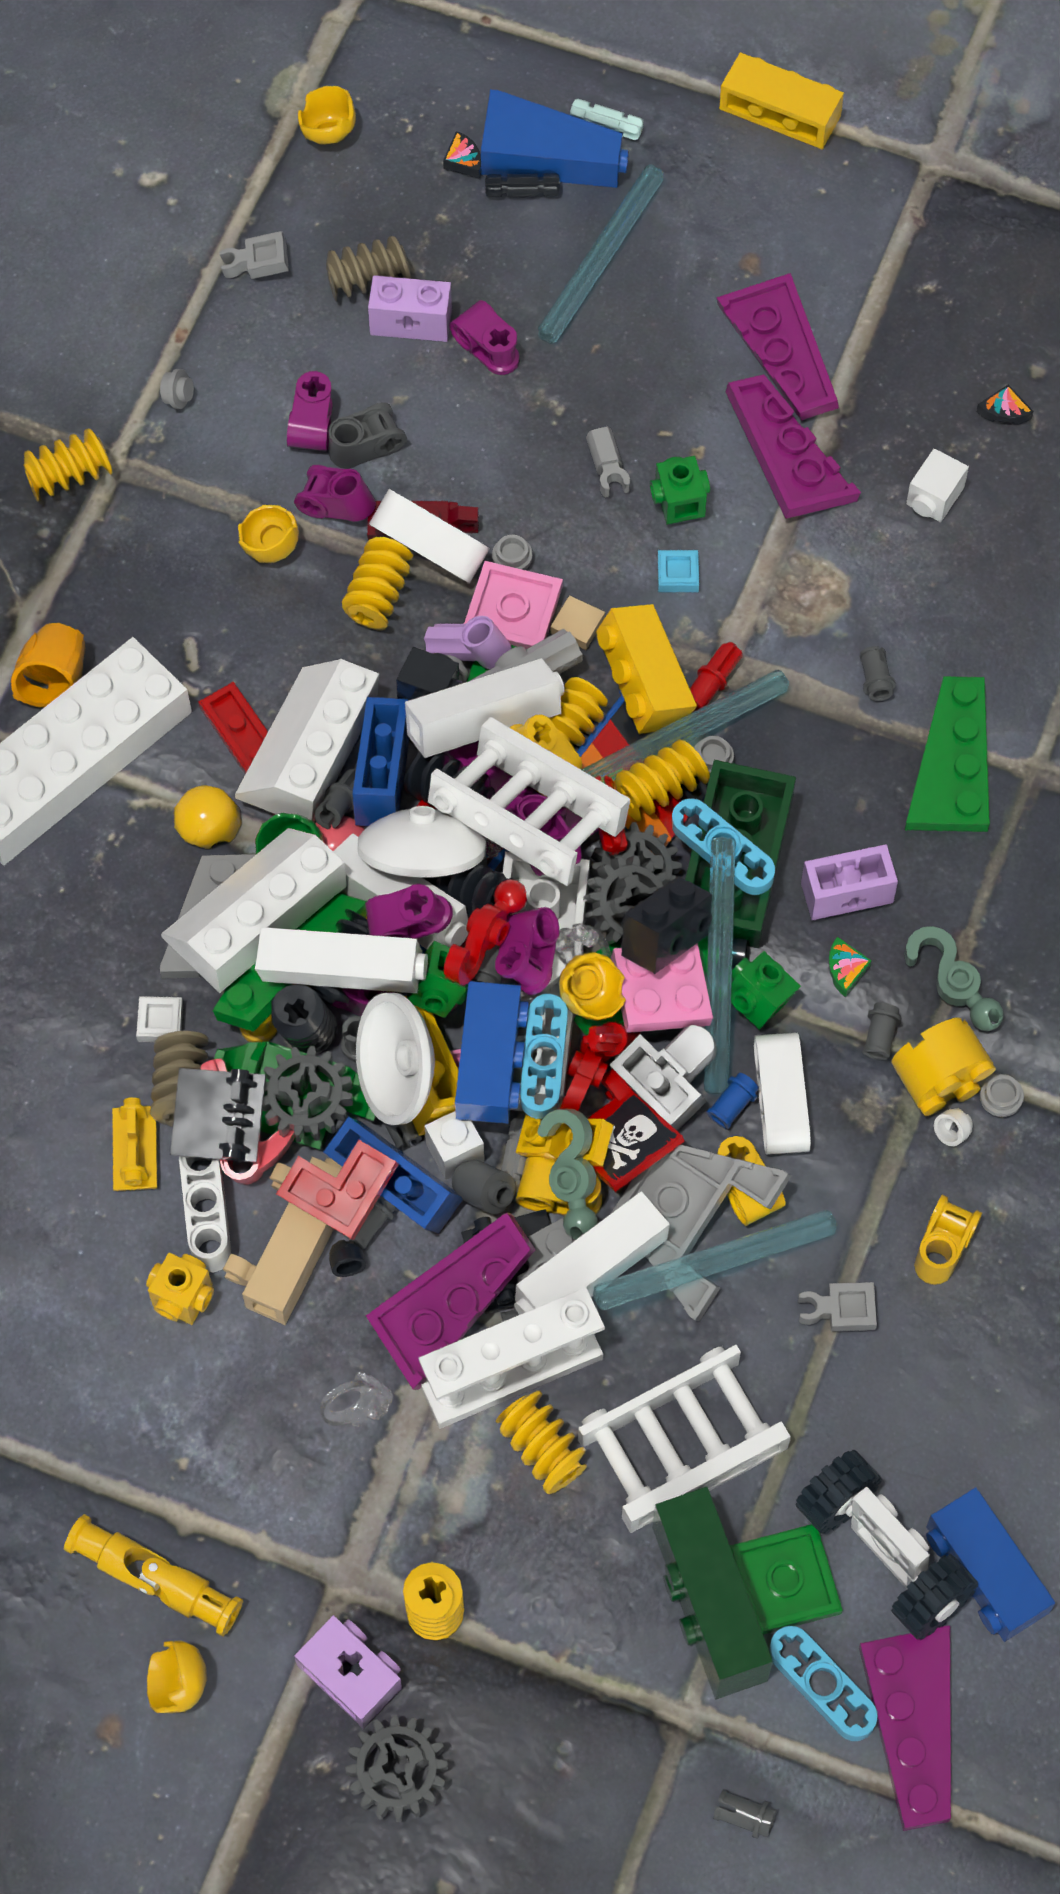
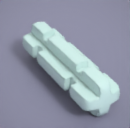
(609, 118)

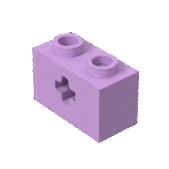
(410, 308)
(849, 882)
(358, 1695)

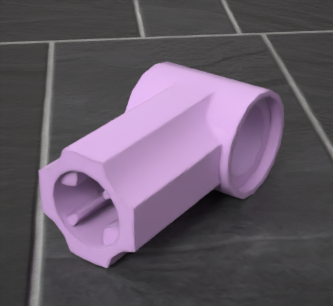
(473, 641)

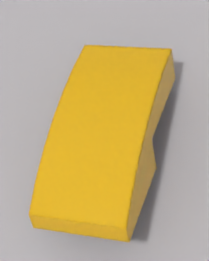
(533, 1145)

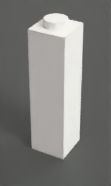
(457, 713)
(367, 882)
(340, 960)
(596, 1255)

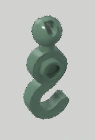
(956, 980)
(571, 1175)

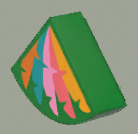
(846, 966)

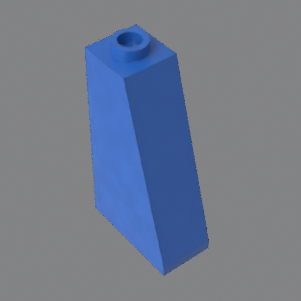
(541, 140)

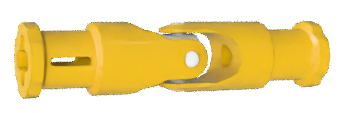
(174, 1586)

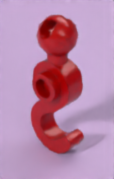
(486, 929)
(587, 1070)

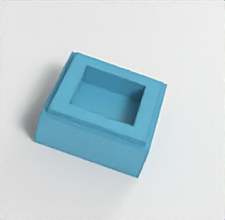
(678, 571)

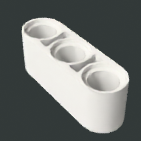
(429, 536)
(782, 1093)
(208, 1224)

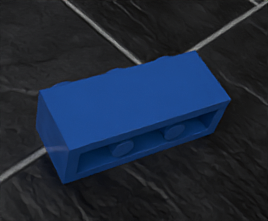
(380, 760)
(490, 1052)
(411, 1186)
(1008, 1586)

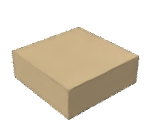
(579, 619)

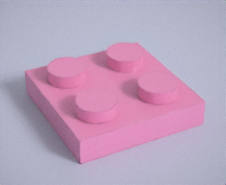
(516, 602)
(666, 999)

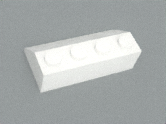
(309, 739)
(271, 890)

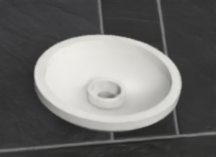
(421, 844)
(394, 1058)

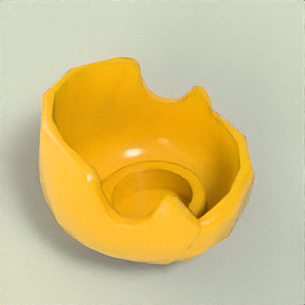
(327, 115)
(268, 533)
(206, 816)
(592, 986)
(175, 1678)

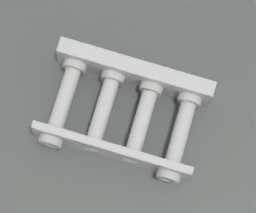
(544, 772)
(512, 1357)
(721, 1461)

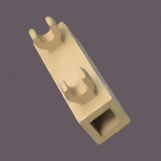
(287, 1259)

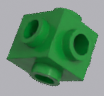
(680, 489)
(761, 988)
(436, 992)

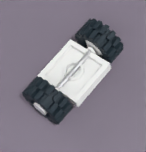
(848, 1491)

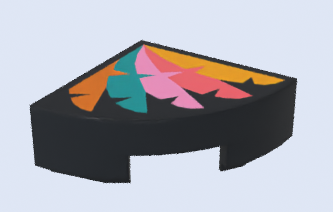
(463, 156)
(1005, 407)

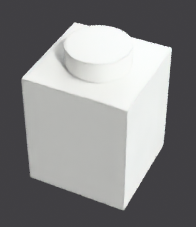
(937, 485)
(453, 1142)

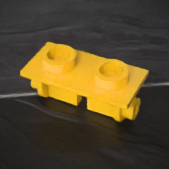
(134, 1147)

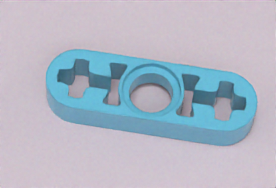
(707, 817)
(535, 1026)
(856, 1699)

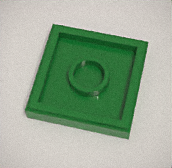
(787, 1578)

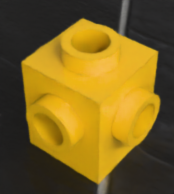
(180, 1301)

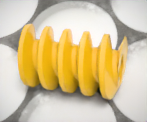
(65, 463)
(377, 582)
(578, 708)
(659, 775)
(541, 1442)
(429, 1619)

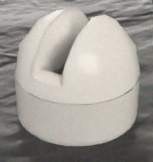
(947, 1121)

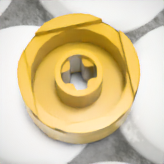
(943, 1065)

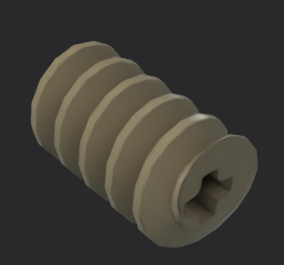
(365, 265)
(173, 1052)

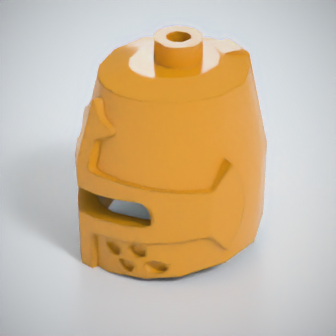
(51, 658)

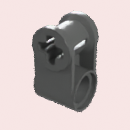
(367, 434)

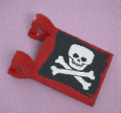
(637, 1137)

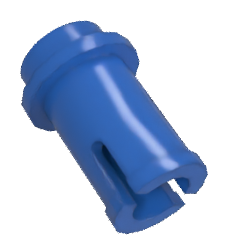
(733, 1100)

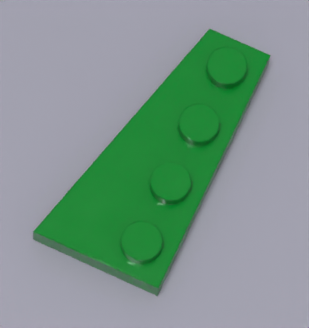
(954, 766)
(248, 999)

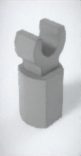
(607, 459)

